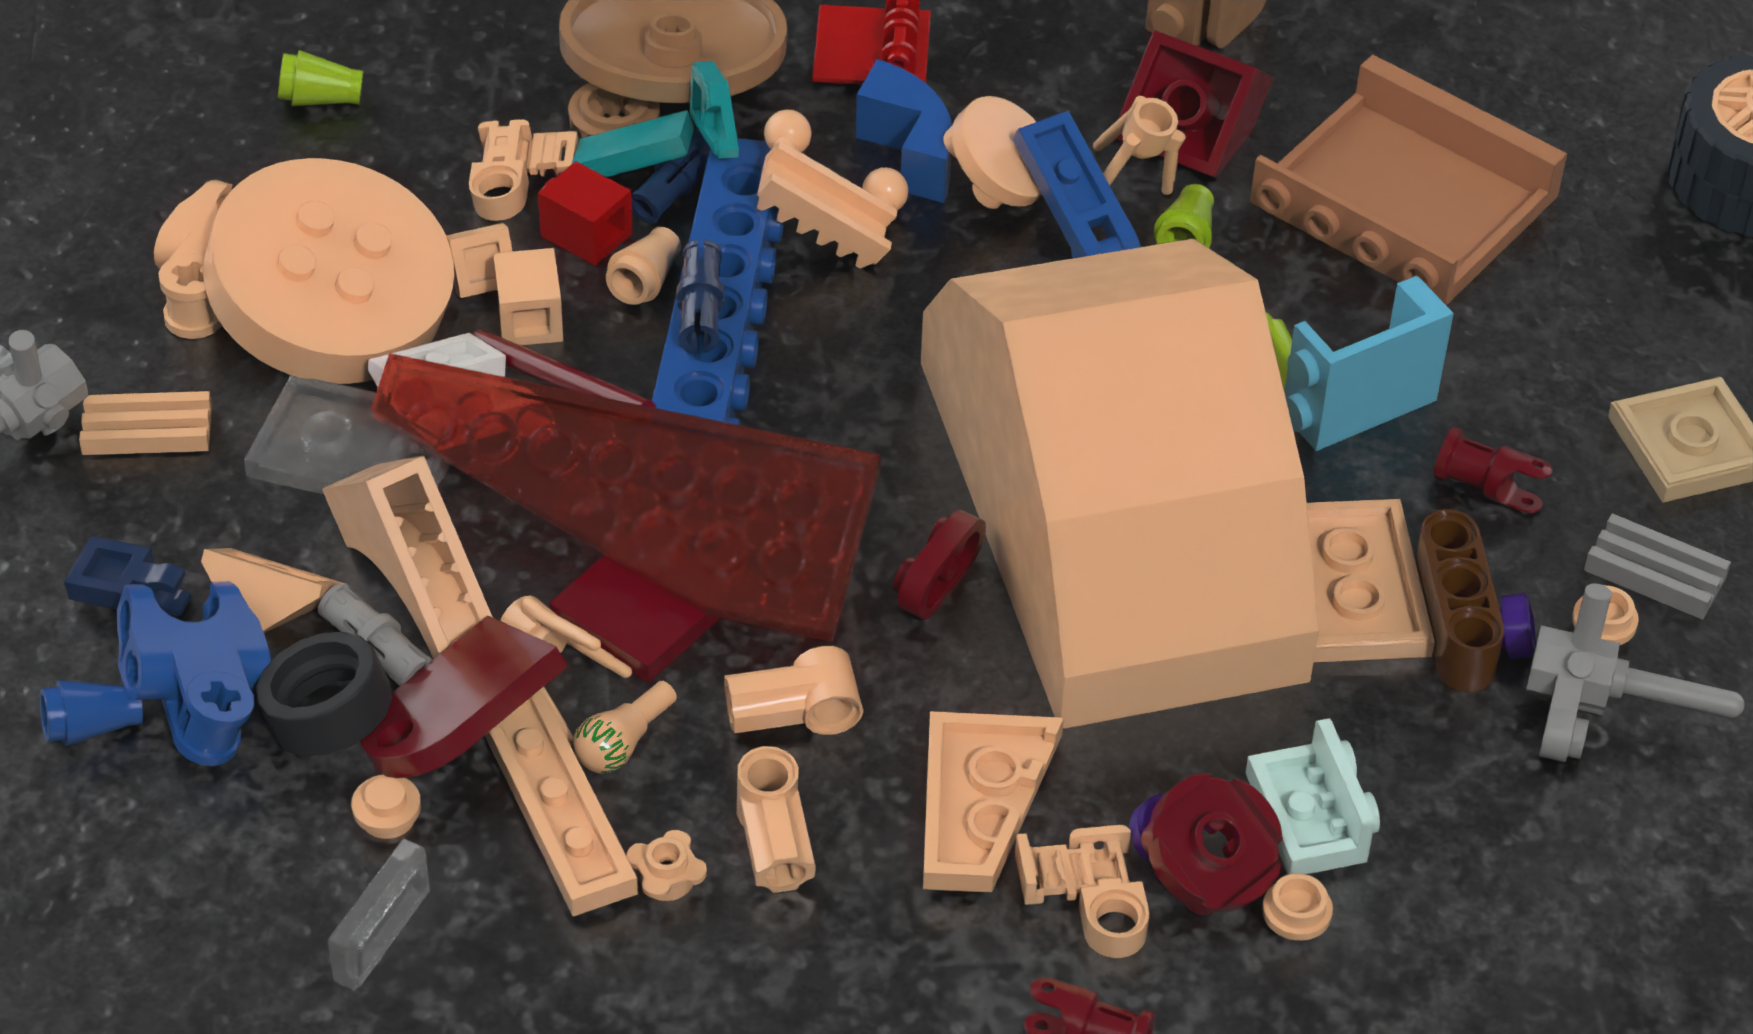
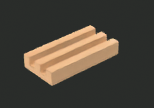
(150, 423)

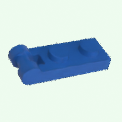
(1074, 186)

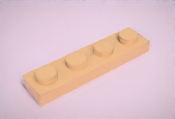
(561, 808)

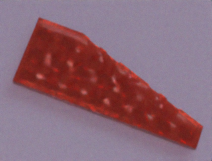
(697, 505)

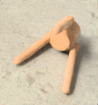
(1146, 132)
(540, 621)

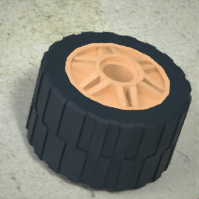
(1714, 146)

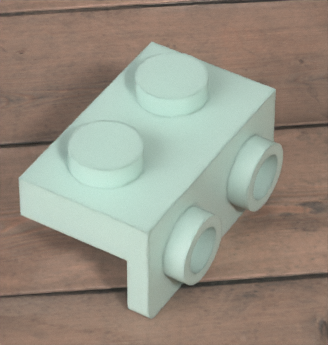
(1317, 802)

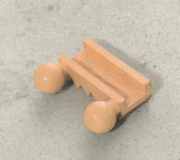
(825, 199)

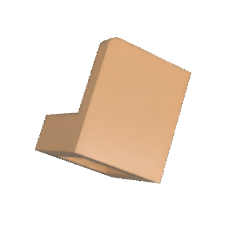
(529, 296)

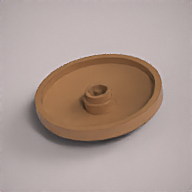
(651, 44)

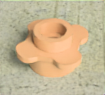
(670, 880)

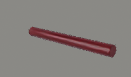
(557, 373)

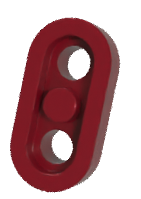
(942, 563)

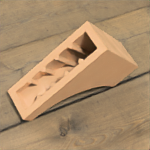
(406, 531)

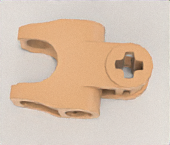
(181, 257)

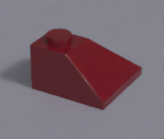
(1210, 93)

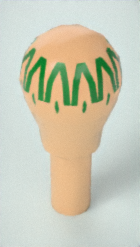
(610, 737)

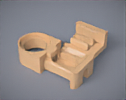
(508, 158)
(1097, 876)

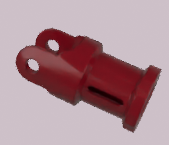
(1490, 470)
(1083, 1012)

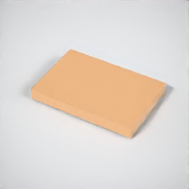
(1366, 583)

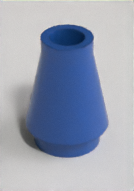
(85, 710)

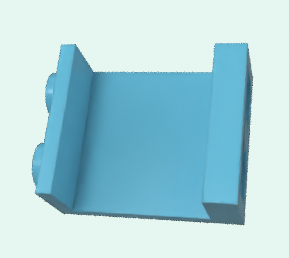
(1372, 379)

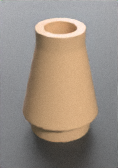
(641, 268)

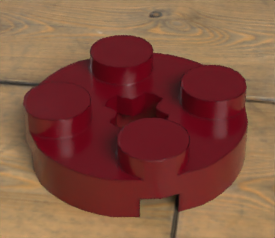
(1184, 864)

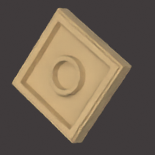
(1687, 438)

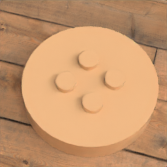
(326, 268)

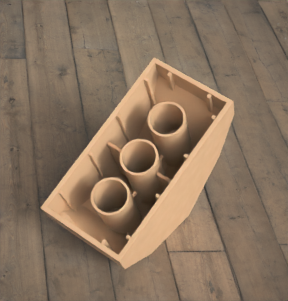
(1132, 474)

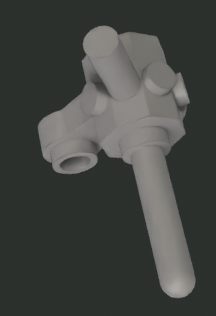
(36, 387)
(1584, 671)

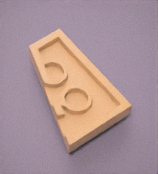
(979, 793)

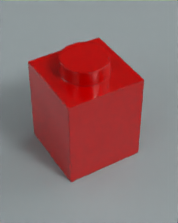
(585, 213)

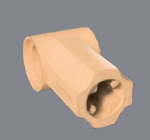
(813, 691)
(774, 819)

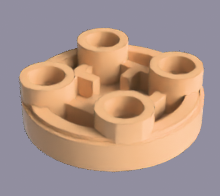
(988, 155)

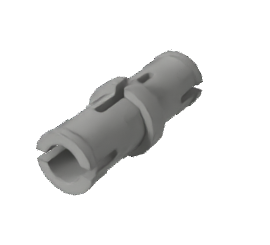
(355, 616)

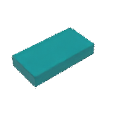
(636, 145)

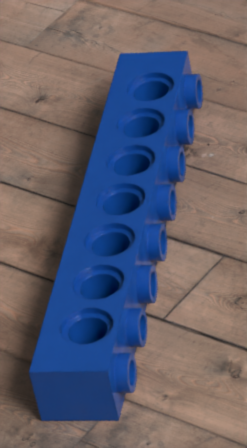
(727, 214)

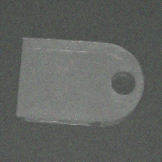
(325, 435)

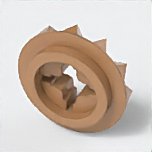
(591, 103)

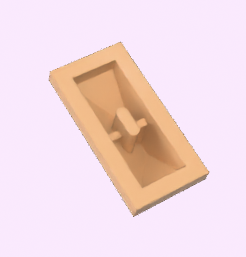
(269, 588)

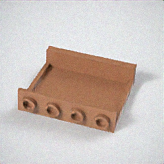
(1412, 181)

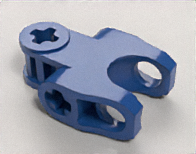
(197, 669)

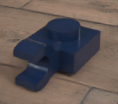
(111, 564)

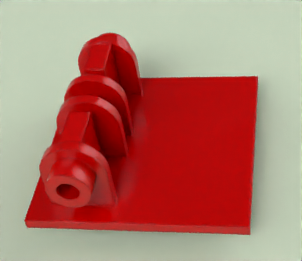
(855, 37)

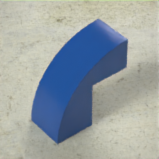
(908, 116)

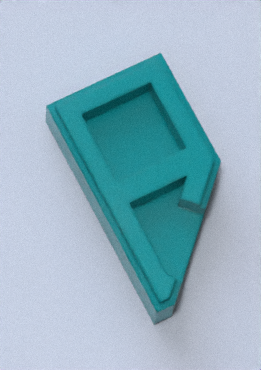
(712, 109)

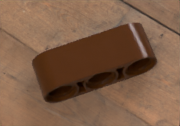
(1459, 600)

